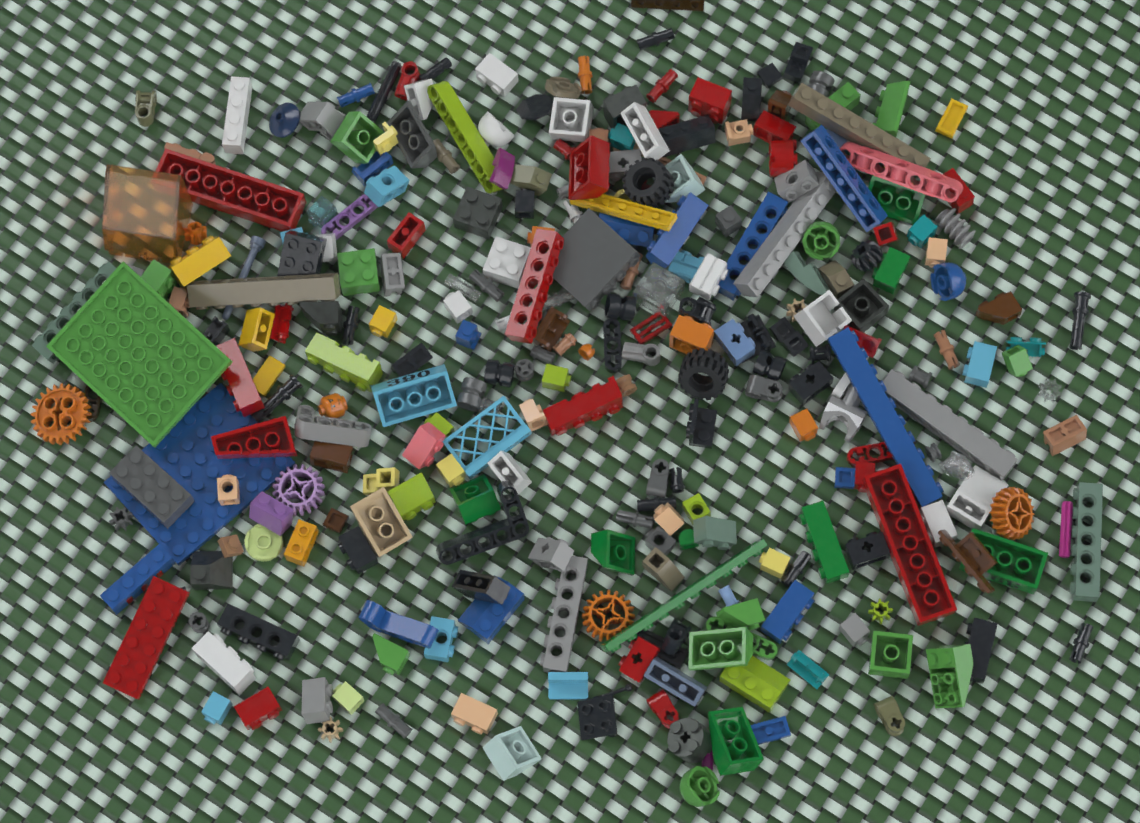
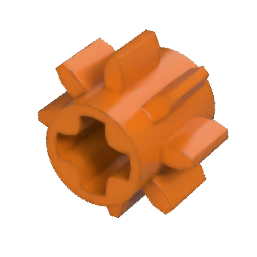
(195, 233)

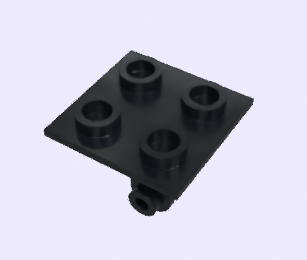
(758, 333)
(597, 717)

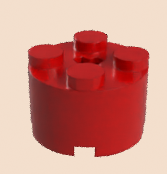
(782, 156)

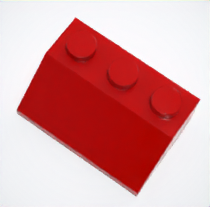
(589, 169)

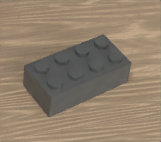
(151, 487)

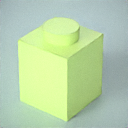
(347, 697)

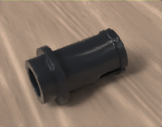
(676, 480)

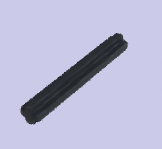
(384, 91)

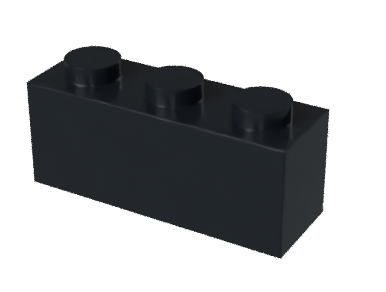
(688, 135)
(481, 587)
(981, 639)

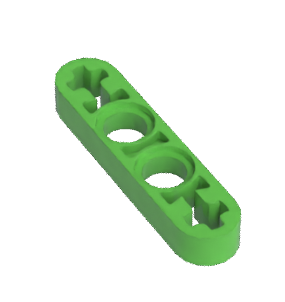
(766, 643)

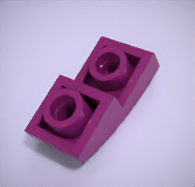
(503, 168)

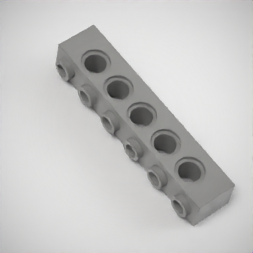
(560, 663)

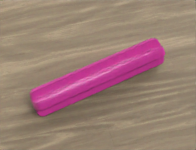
(1066, 529)

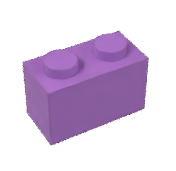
(271, 513)

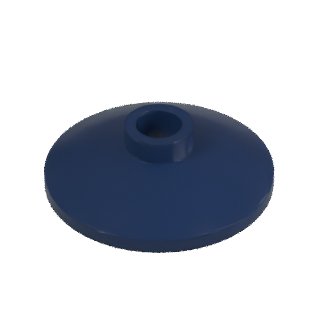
(284, 120)

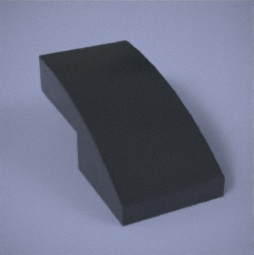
(798, 62)
(788, 337)

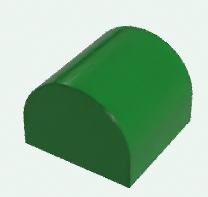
(686, 540)

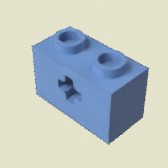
(736, 352)

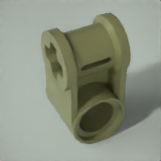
(145, 104)
(888, 713)

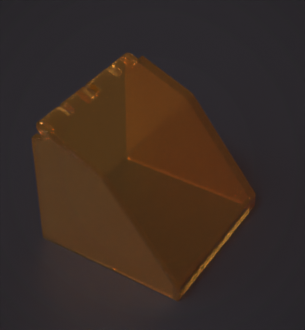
(144, 213)

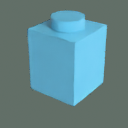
(216, 708)

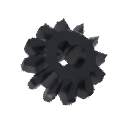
(866, 256)

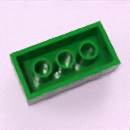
(1017, 563)

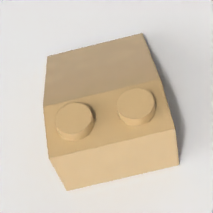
(380, 522)

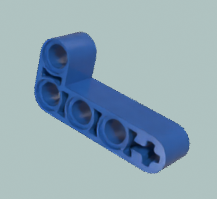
(397, 625)

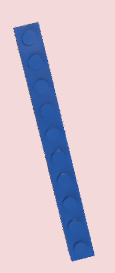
(885, 417)

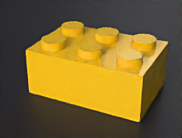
(199, 260)

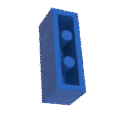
(788, 612)

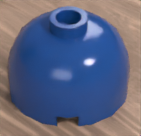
(948, 280)

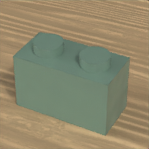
(714, 532)

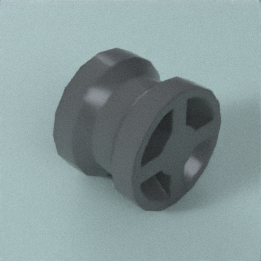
(522, 366)

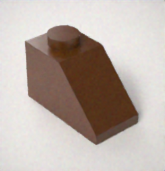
(779, 104)

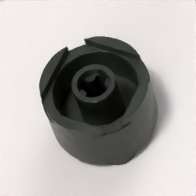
(689, 740)

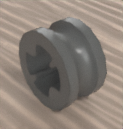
(933, 452)

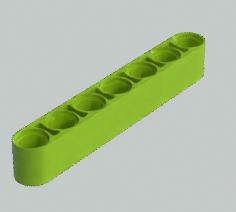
(464, 133)

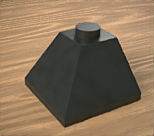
(211, 571)

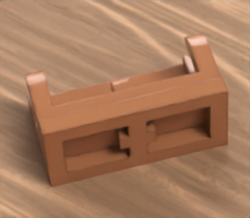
(1065, 435)

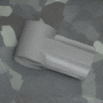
(639, 353)

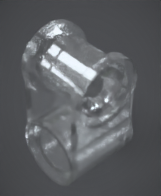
(957, 466)

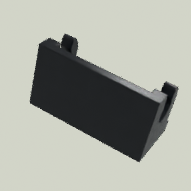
(216, 331)
(411, 361)

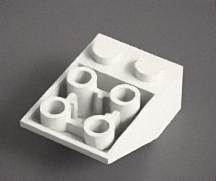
(974, 498)

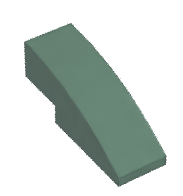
(806, 274)

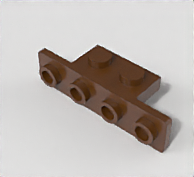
(973, 556)

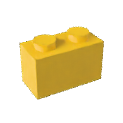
(256, 329)

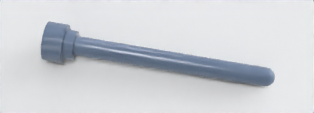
(256, 245)

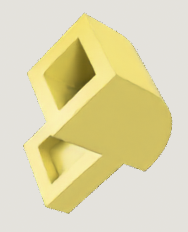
(384, 478)

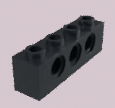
(234, 615)

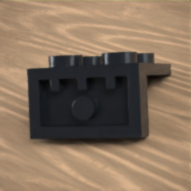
(702, 426)

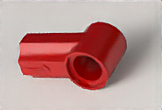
(406, 79)

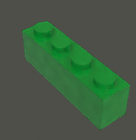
(824, 542)

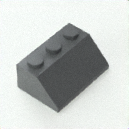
(413, 137)

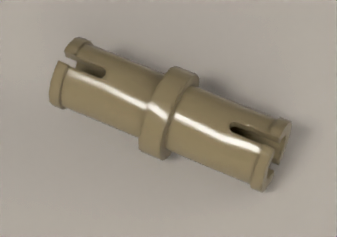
(445, 157)

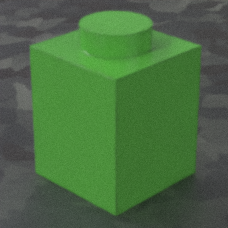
(1017, 361)

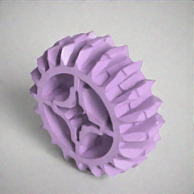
(305, 486)

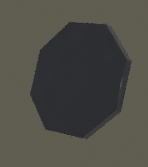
(535, 107)

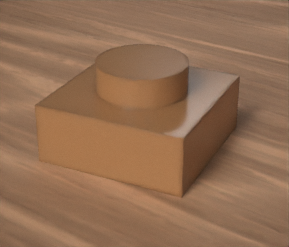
(230, 546)

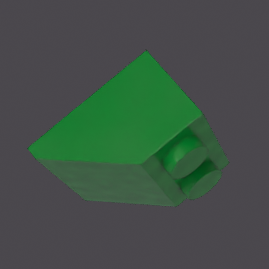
(475, 499)

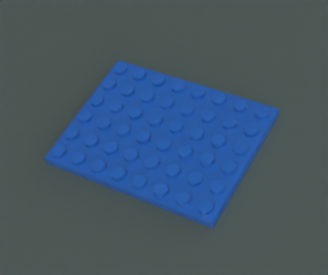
(192, 462)

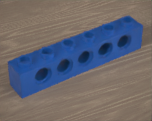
(844, 178)
(770, 205)

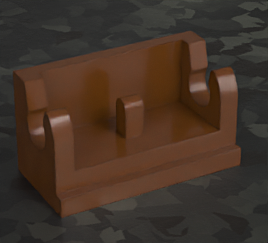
(551, 329)
(331, 456)

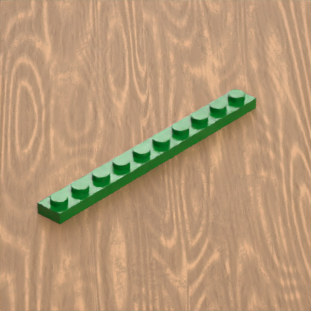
(677, 601)

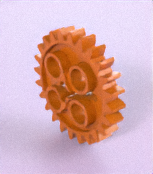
(61, 414)

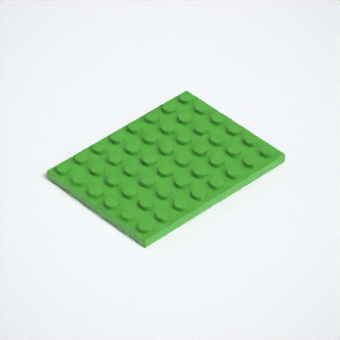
(139, 354)

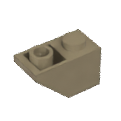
(662, 569)

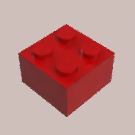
(709, 100)

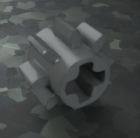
(119, 513)

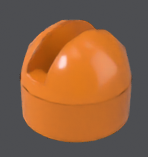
(586, 351)

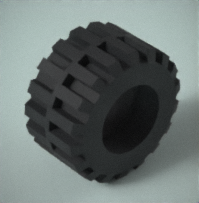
(639, 174)
(703, 362)

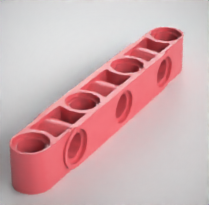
(902, 172)

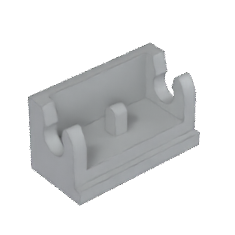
(392, 273)

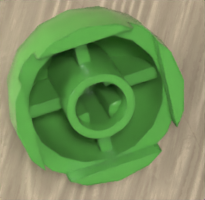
(821, 240)
(699, 786)

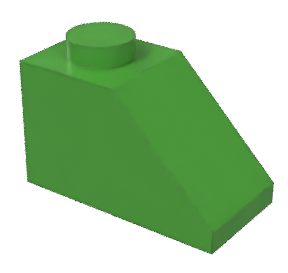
(743, 614)
(391, 656)

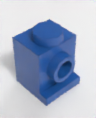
(468, 335)

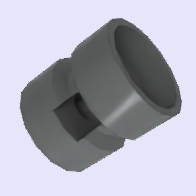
(821, 82)
(472, 392)

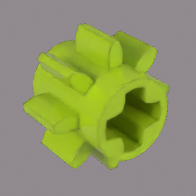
(884, 607)

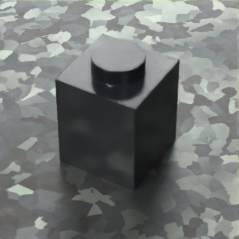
(525, 204)

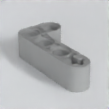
(330, 430)

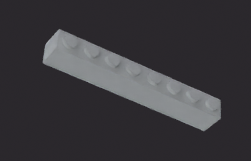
(784, 238)
(948, 426)

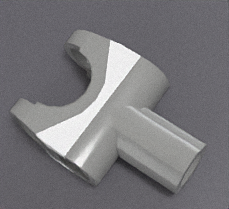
(845, 411)

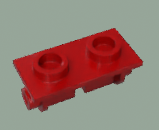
(281, 323)

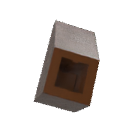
(1000, 310)

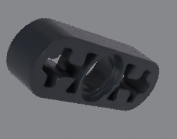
(607, 358)

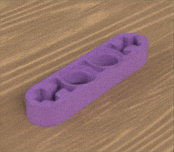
(349, 213)

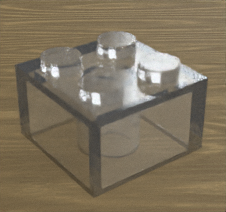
(659, 290)

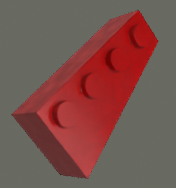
(584, 407)
(259, 440)

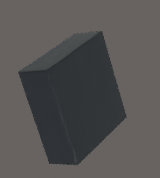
(769, 75)

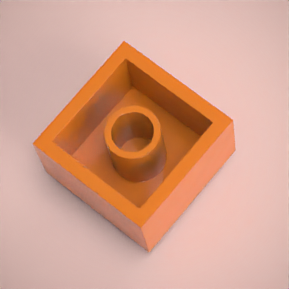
(690, 335)

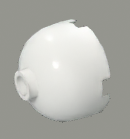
(493, 131)

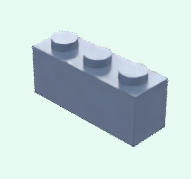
(675, 681)

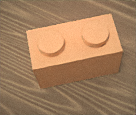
(474, 714)

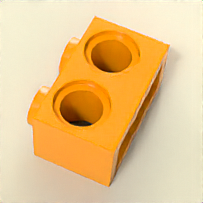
(301, 542)

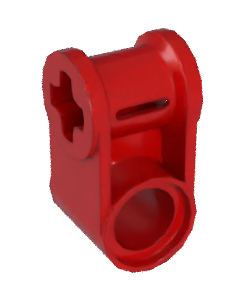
(662, 706)

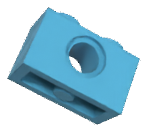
(386, 186)
(442, 651)

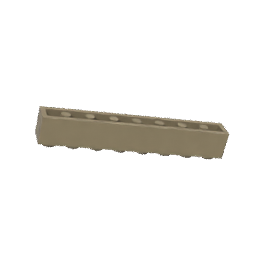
(851, 125)
(263, 290)

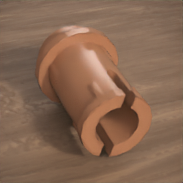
(565, 344)

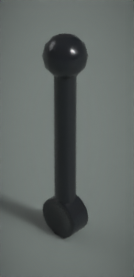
(628, 687)

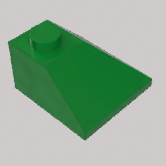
(614, 551)

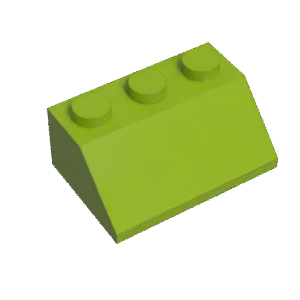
(756, 682)

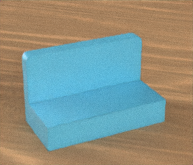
(568, 685)

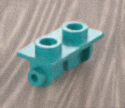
(1033, 347)
(807, 669)

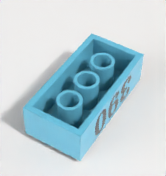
(413, 395)

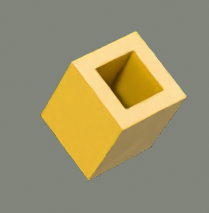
(382, 322)

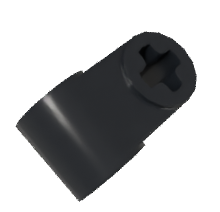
(698, 310)
(675, 637)

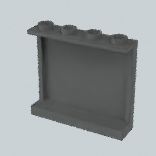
(593, 260)

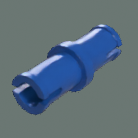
(355, 95)

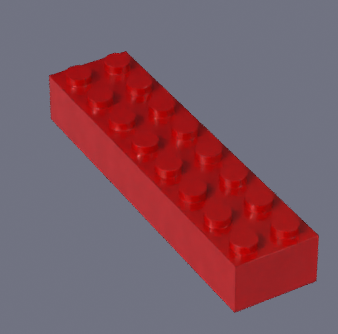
(235, 192)
(909, 545)

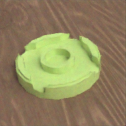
(263, 543)

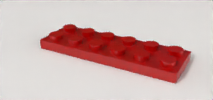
(146, 637)

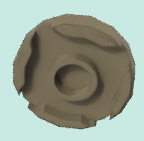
(563, 88)

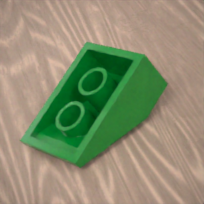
(733, 741)

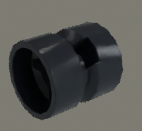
(620, 307)
(769, 365)
(499, 373)

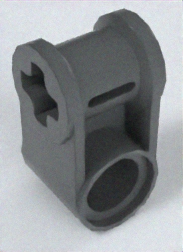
(761, 389)
(658, 482)

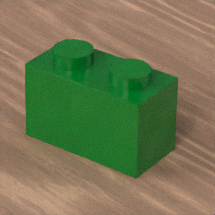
(891, 270)

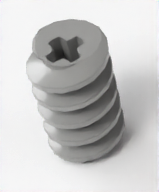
(955, 227)

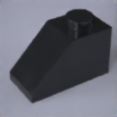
(751, 98)

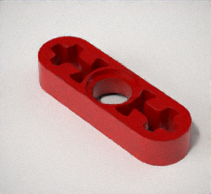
(859, 451)

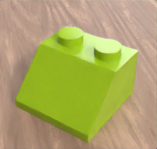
(412, 497)

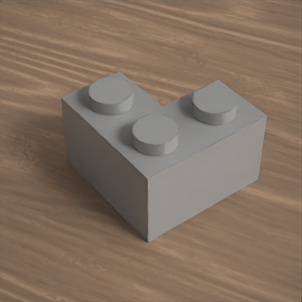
(321, 118)

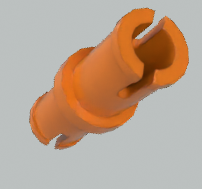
(585, 74)

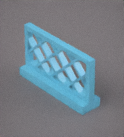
(506, 444)

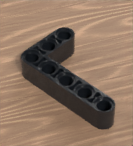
(490, 531)

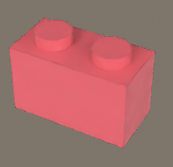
(424, 446)

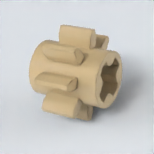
(794, 307)
(329, 735)

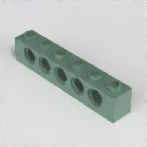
(69, 311)
(1092, 493)

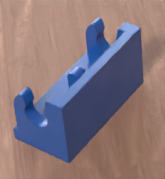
(373, 168)

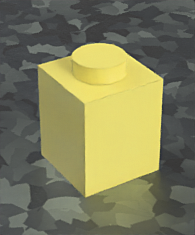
(451, 471)
(774, 562)

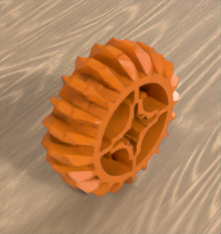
(1011, 513)
(600, 613)

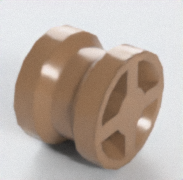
(625, 385)

